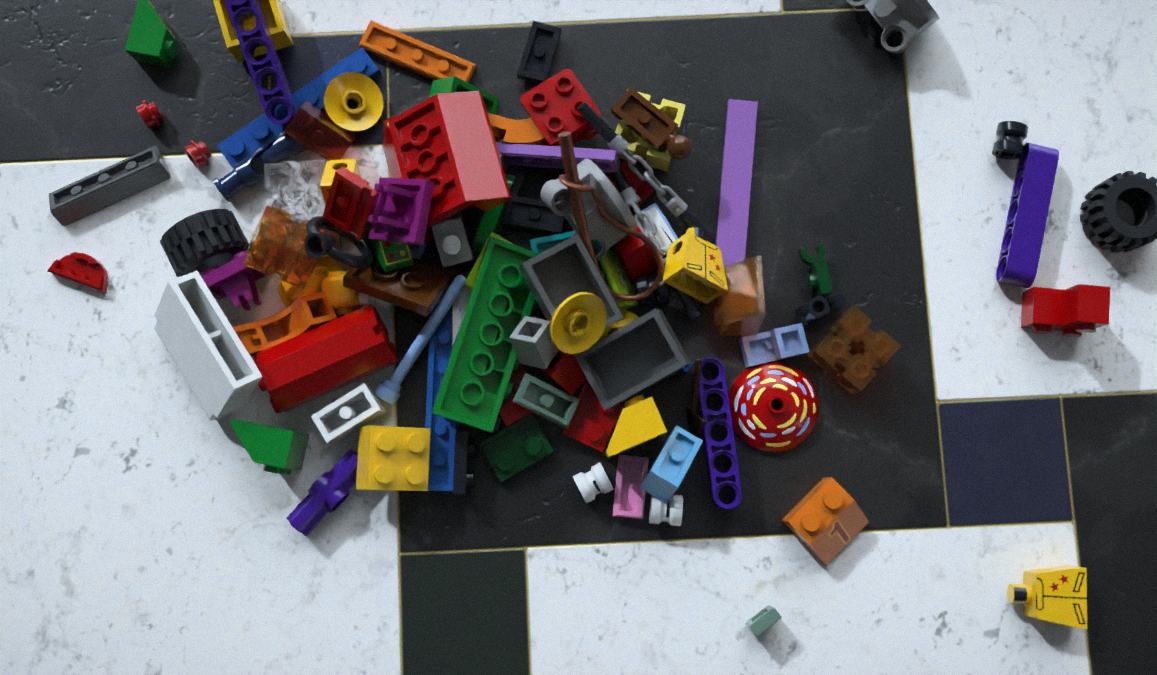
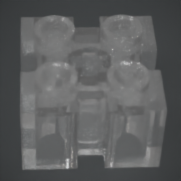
(287, 184)

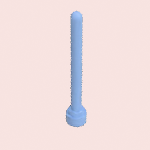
(390, 387)

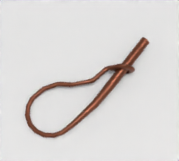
(575, 189)

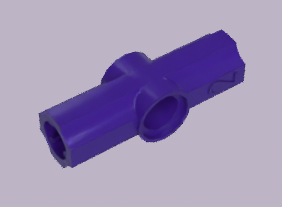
(325, 494)

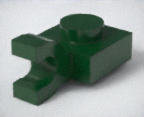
(819, 277)

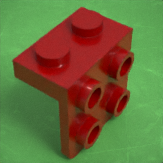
(555, 106)

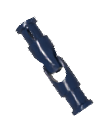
(244, 173)

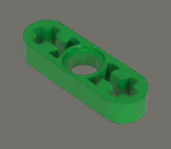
(491, 221)

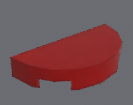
(81, 269)

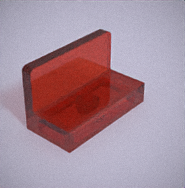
(319, 133)

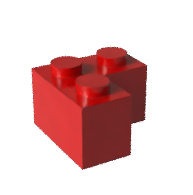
(1068, 310)

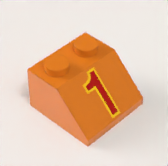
(826, 519)

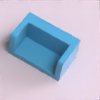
(671, 464)

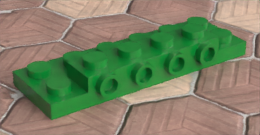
(482, 352)

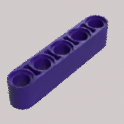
(261, 69)
(1027, 215)
(727, 446)

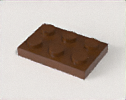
(410, 287)

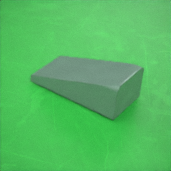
(546, 401)

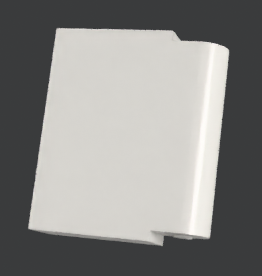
(205, 346)

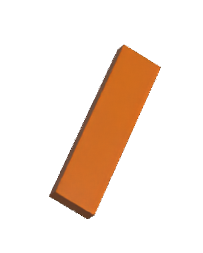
(414, 54)

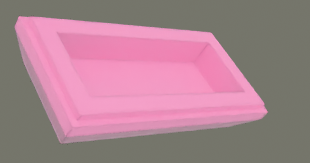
(628, 496)

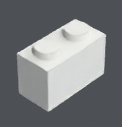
(348, 413)

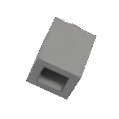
(533, 342)

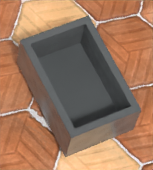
(565, 272)
(633, 359)

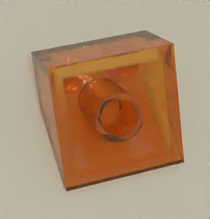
(743, 305)

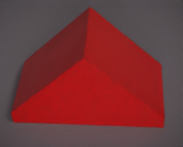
(635, 257)

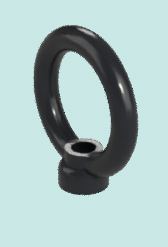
(315, 237)

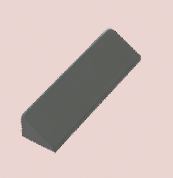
(108, 186)

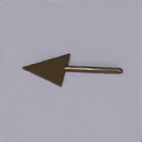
(695, 421)

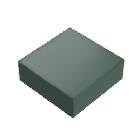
(763, 620)

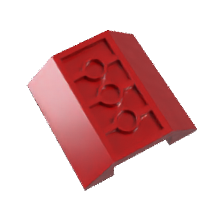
(454, 147)

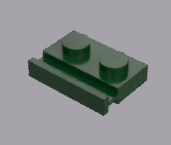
(516, 448)

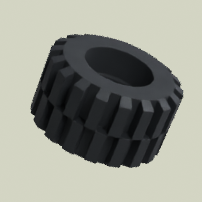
(1102, 217)
(203, 241)

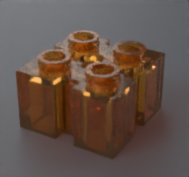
(280, 248)
(872, 349)

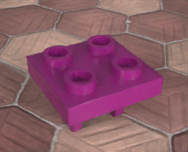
(401, 210)
(235, 281)

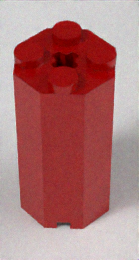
(325, 359)

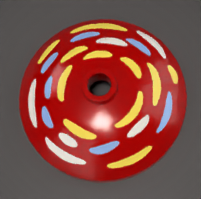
(756, 419)

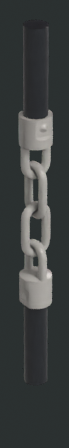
(618, 143)
(632, 199)

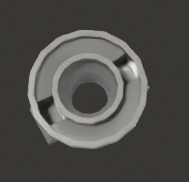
(902, 16)
(600, 230)

